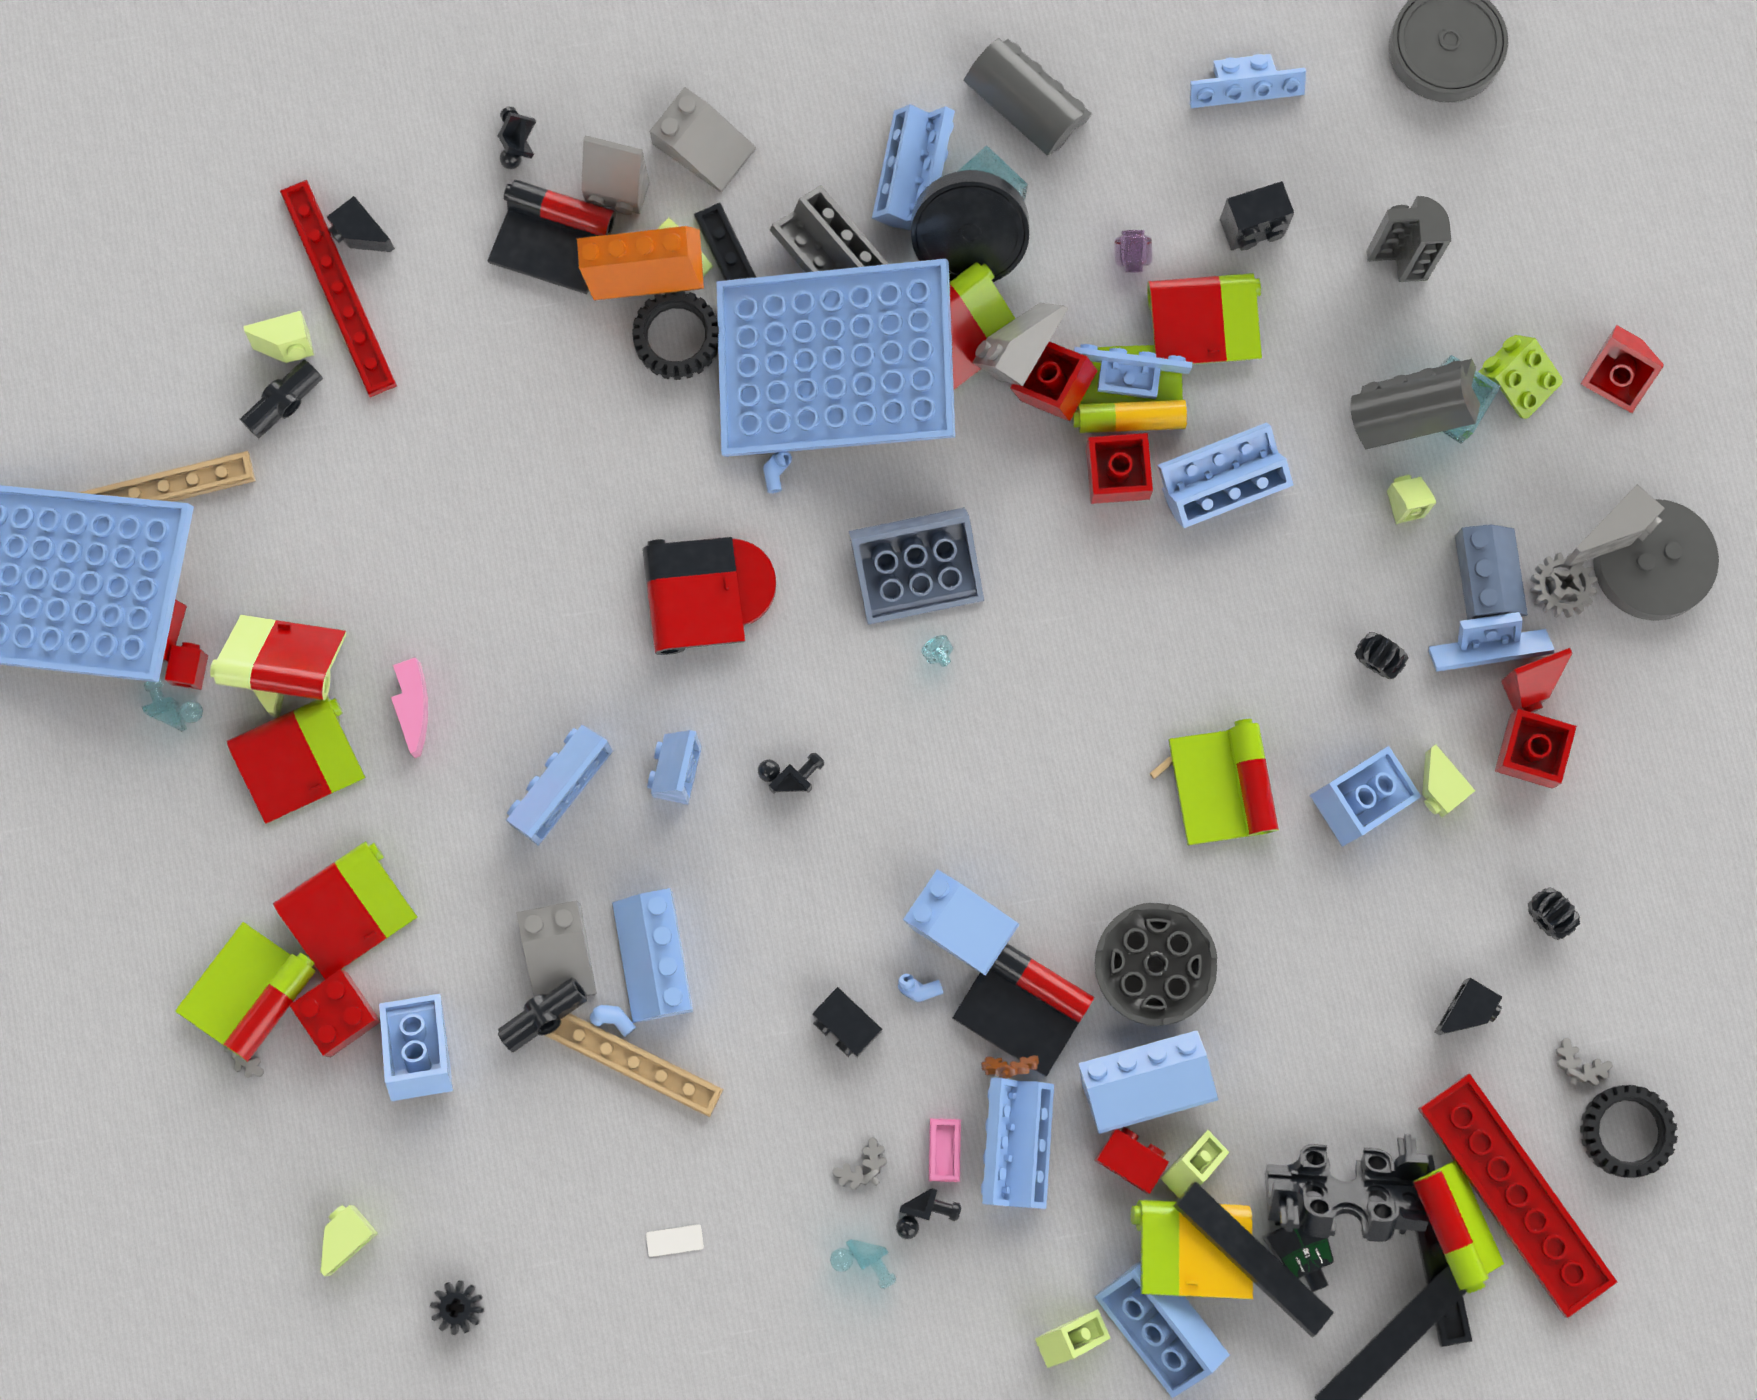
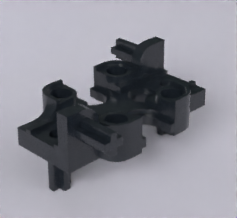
(1375, 1176)

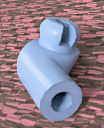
(774, 468)
(916, 990)
(612, 1015)

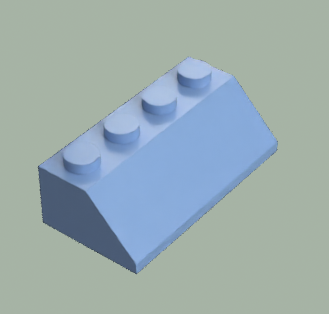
(559, 784)
(652, 955)
(1148, 1082)
(1163, 1332)

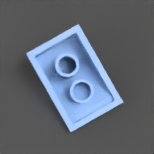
(676, 766)
(1365, 796)
(960, 922)
(415, 1047)

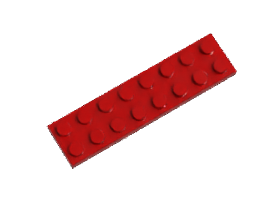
(1517, 1195)

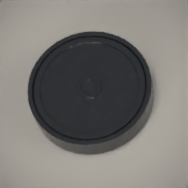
(971, 220)

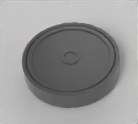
(1448, 47)
(1665, 570)

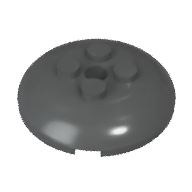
(1186, 956)

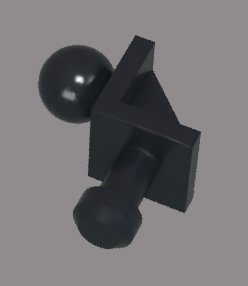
(514, 137)
(789, 779)
(921, 1207)

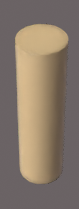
(1162, 767)

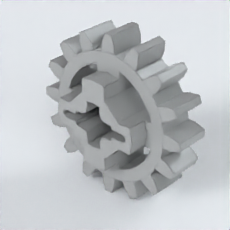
(1573, 590)

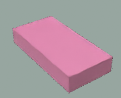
(944, 1150)

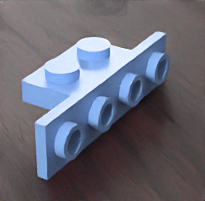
(1246, 81)
(1132, 373)
(1490, 641)

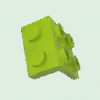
(1523, 373)

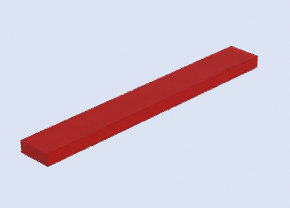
(338, 288)

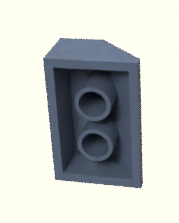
(1490, 571)

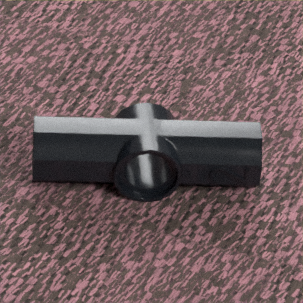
(281, 398)
(542, 1014)

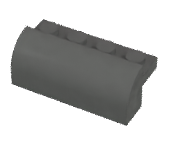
(1026, 95)
(824, 236)
(1413, 238)
(1415, 404)

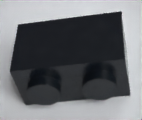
(846, 1022)

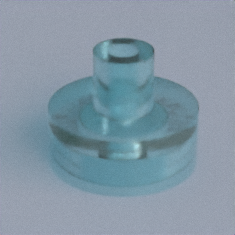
(938, 650)

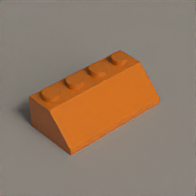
(641, 262)

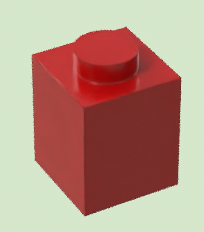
(186, 666)

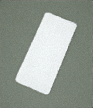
(674, 1240)

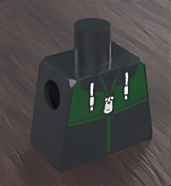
(1301, 1254)

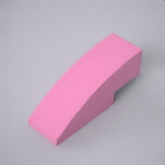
(412, 704)

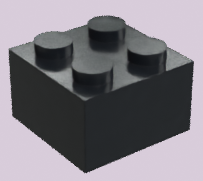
(1257, 216)

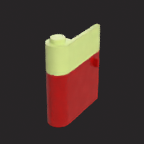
(278, 657)

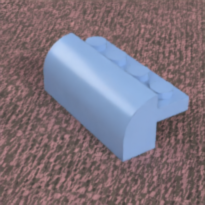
(911, 161)
(1224, 475)
(1018, 1143)

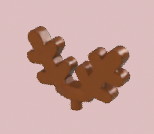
(1002, 1069)

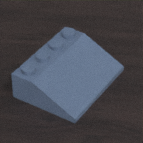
(916, 565)

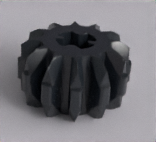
(1381, 655)
(1553, 913)
(462, 1317)

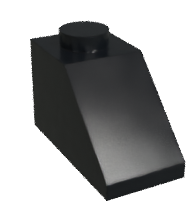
(357, 228)
(1470, 1008)

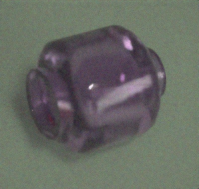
(1133, 250)

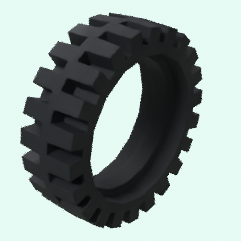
(675, 301)
(1663, 1118)

